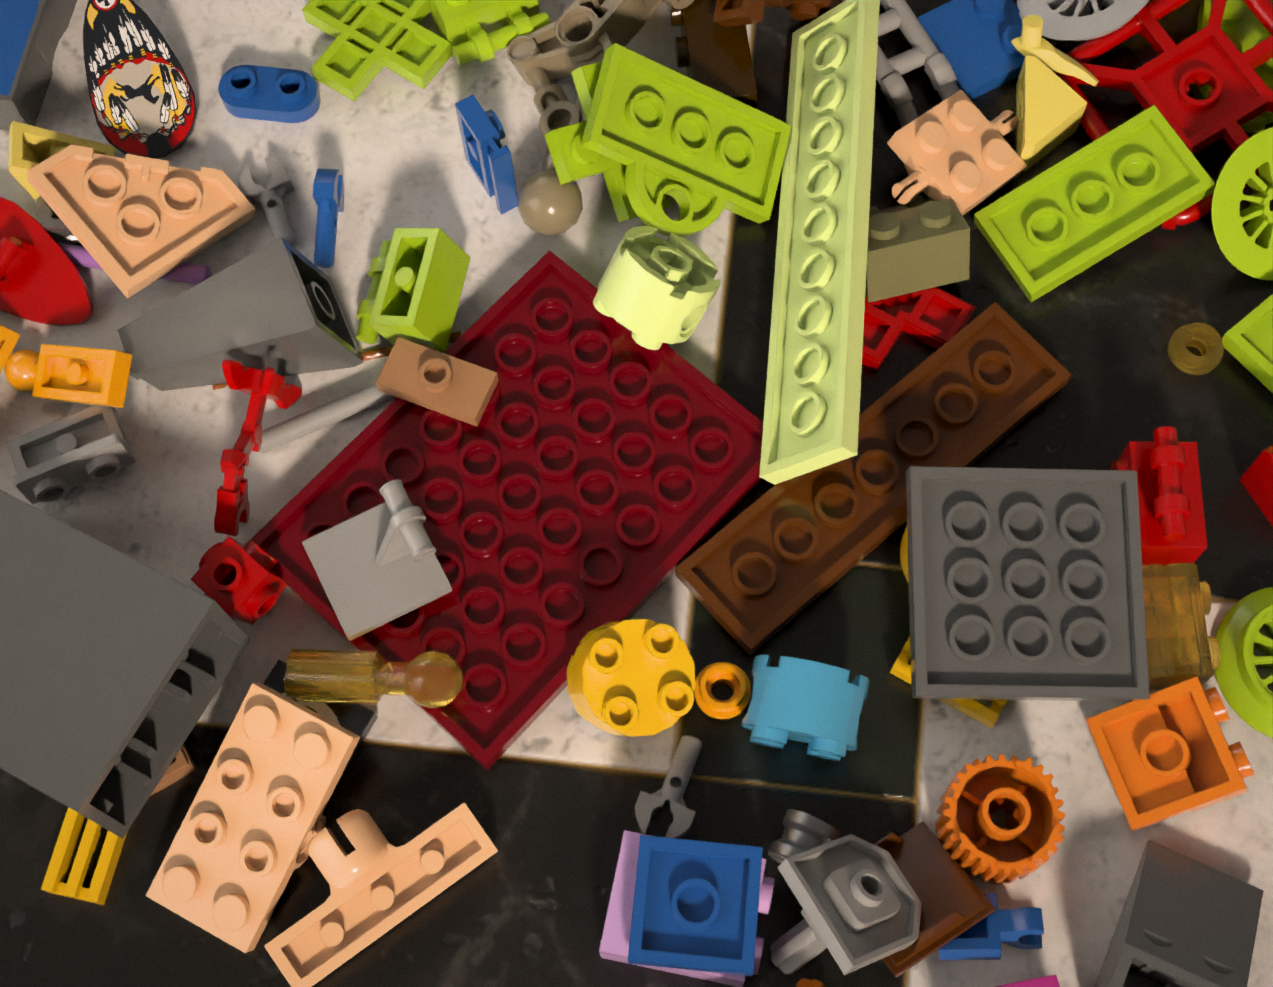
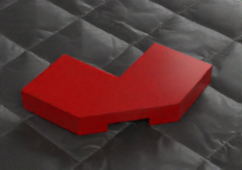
(926, 315)

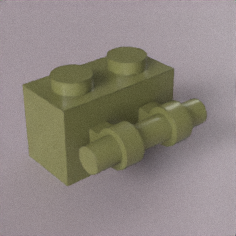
(915, 248)

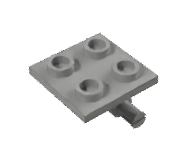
(378, 563)

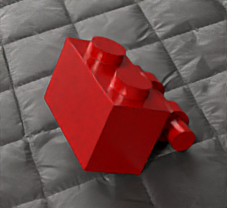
(1168, 497)

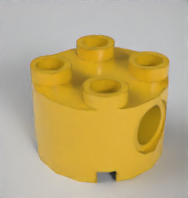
(632, 677)

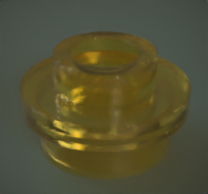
(1202, 337)

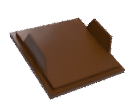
(947, 894)

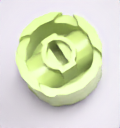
(657, 287)

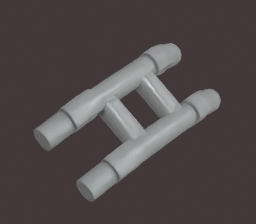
(923, 52)

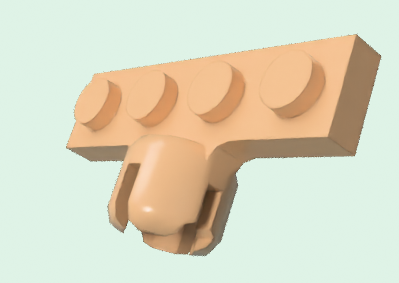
(374, 888)

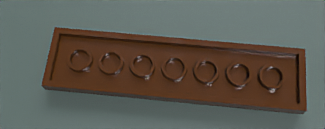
(826, 521)

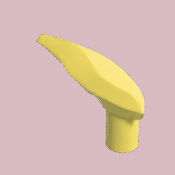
(1032, 44)

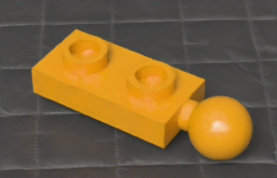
(71, 374)

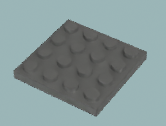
(1025, 584)

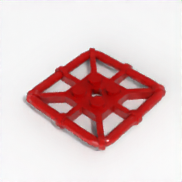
(1164, 81)

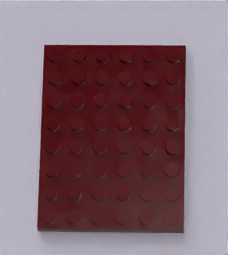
(549, 513)

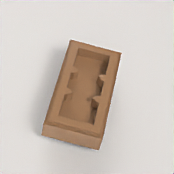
(437, 381)

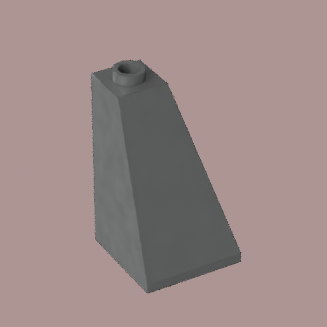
(258, 312)

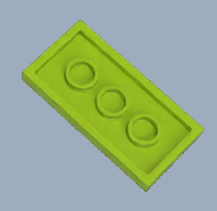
(1093, 203)

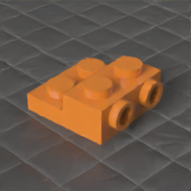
(1170, 753)

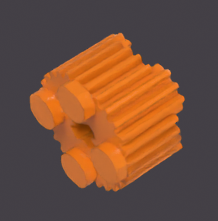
(1032, 819)

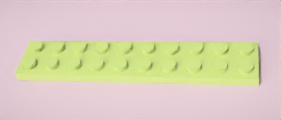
(822, 246)

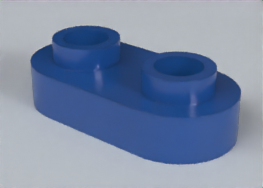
(266, 94)

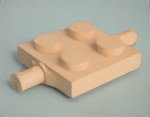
(956, 154)

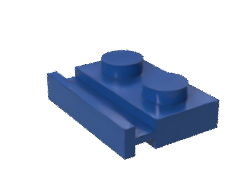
(485, 154)

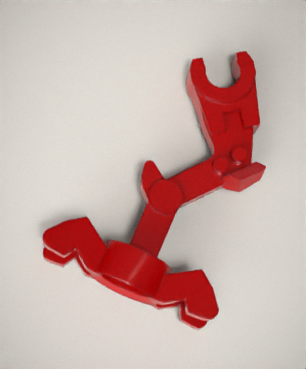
(262, 385)

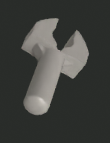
(271, 198)
(672, 791)

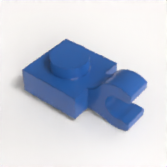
(983, 941)

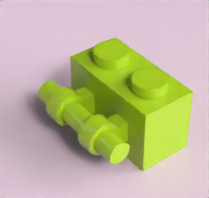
(484, 26)
(414, 289)

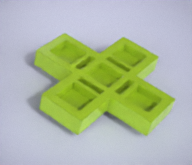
(375, 37)
(577, 162)

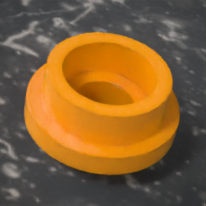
(727, 674)

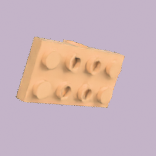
(253, 817)

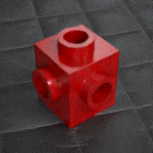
(240, 579)

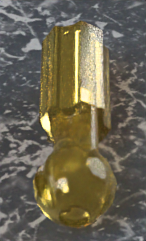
(364, 677)

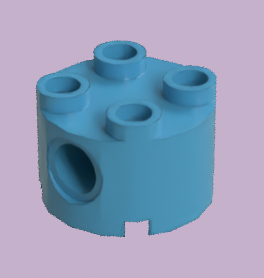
(805, 705)

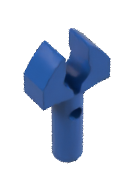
(329, 197)

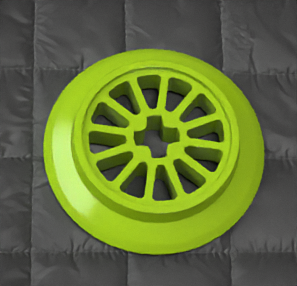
(1227, 219)
(1237, 667)

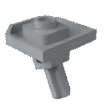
(850, 903)

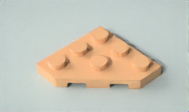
(138, 210)

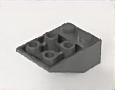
(1182, 926)

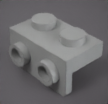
(69, 454)

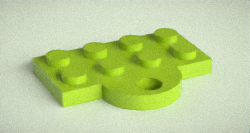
(683, 144)

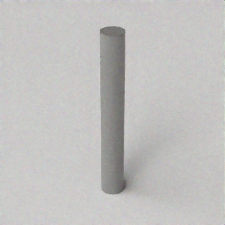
(322, 417)

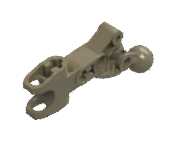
(552, 53)

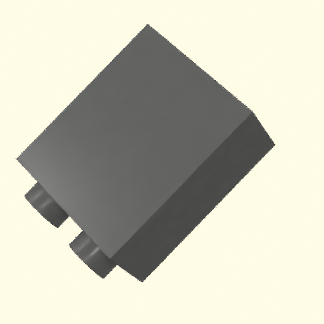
(99, 666)

